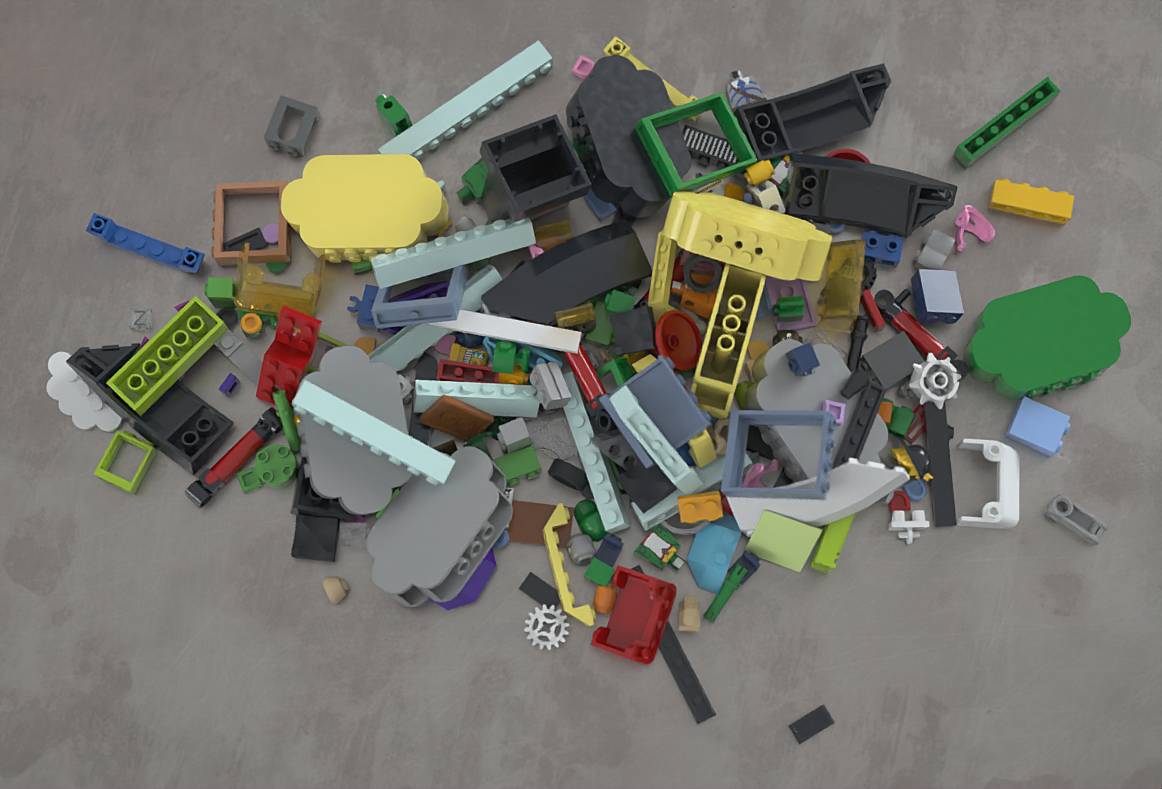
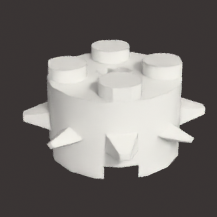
(934, 381)

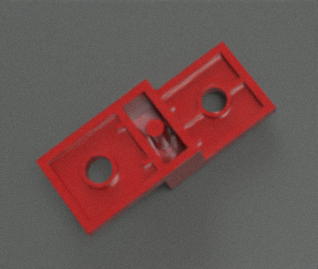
(288, 355)

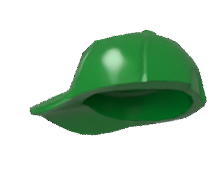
(589, 520)

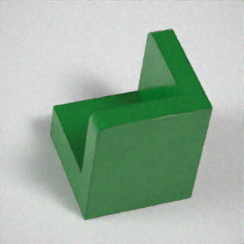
(599, 572)

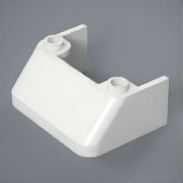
(1005, 511)

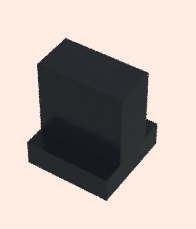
(531, 171)

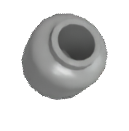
(581, 549)

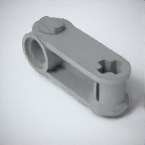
(1077, 519)

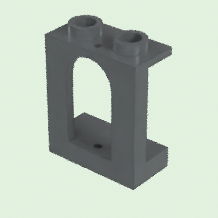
(295, 146)

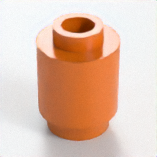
(604, 599)

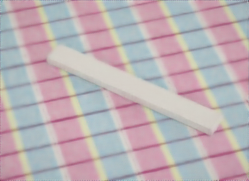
(513, 331)

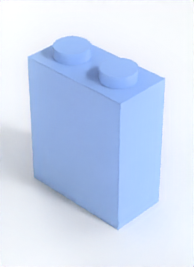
(1038, 427)

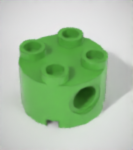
(276, 466)

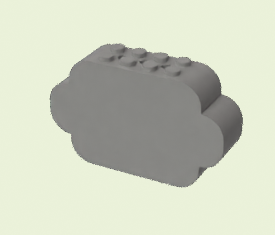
(783, 391)
(335, 462)
(439, 533)

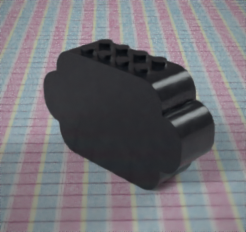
(609, 147)

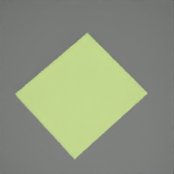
(782, 540)

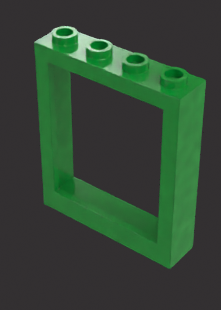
(727, 123)

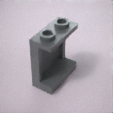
(891, 361)

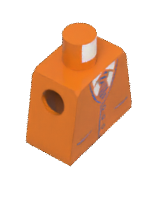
(694, 301)

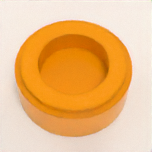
(251, 323)

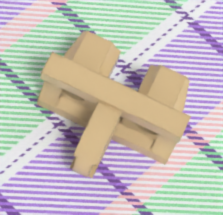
(719, 435)
(689, 614)

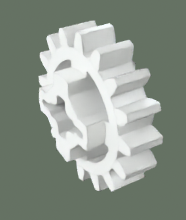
(542, 618)

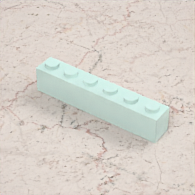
(488, 397)
(710, 474)

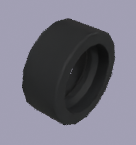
(697, 287)
(568, 474)

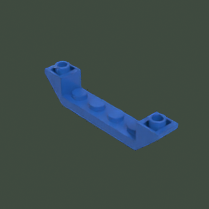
(181, 259)

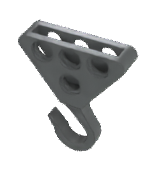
(621, 448)

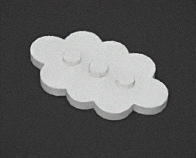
(78, 398)

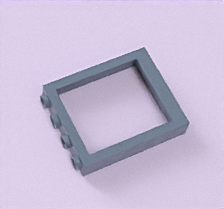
(422, 310)
(737, 446)

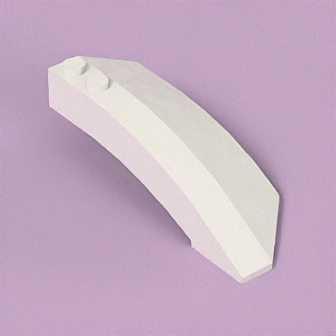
(851, 490)

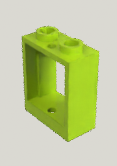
(110, 454)

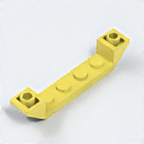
(618, 47)
(662, 276)
(701, 445)
(583, 613)

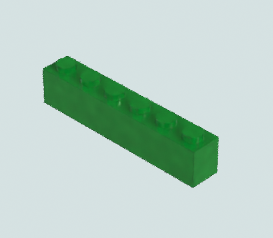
(1006, 122)

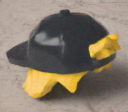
(914, 459)

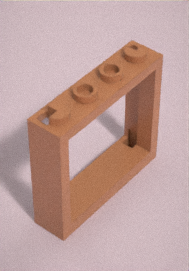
(278, 255)

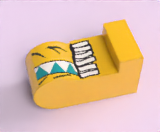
(468, 355)

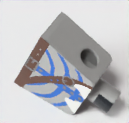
(742, 91)

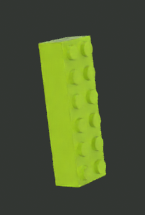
(167, 355)

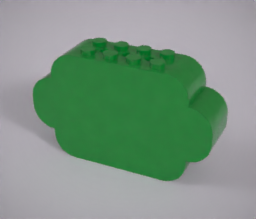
(1047, 338)

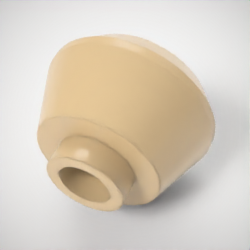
(335, 588)

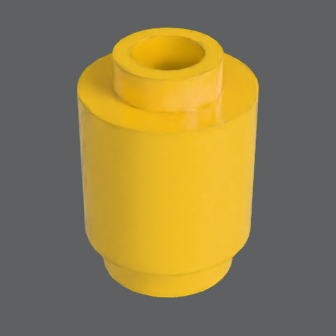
(759, 172)

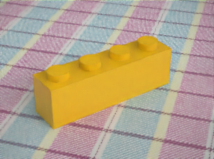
(1031, 201)

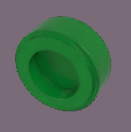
(276, 268)

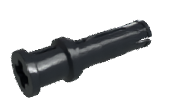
(858, 337)

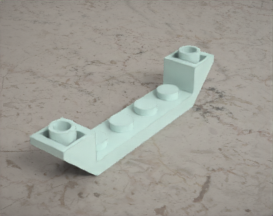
(654, 442)

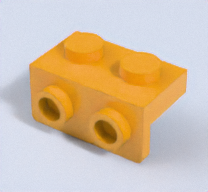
(700, 507)

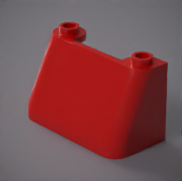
(637, 616)

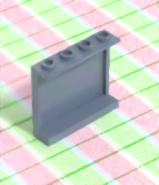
(667, 405)

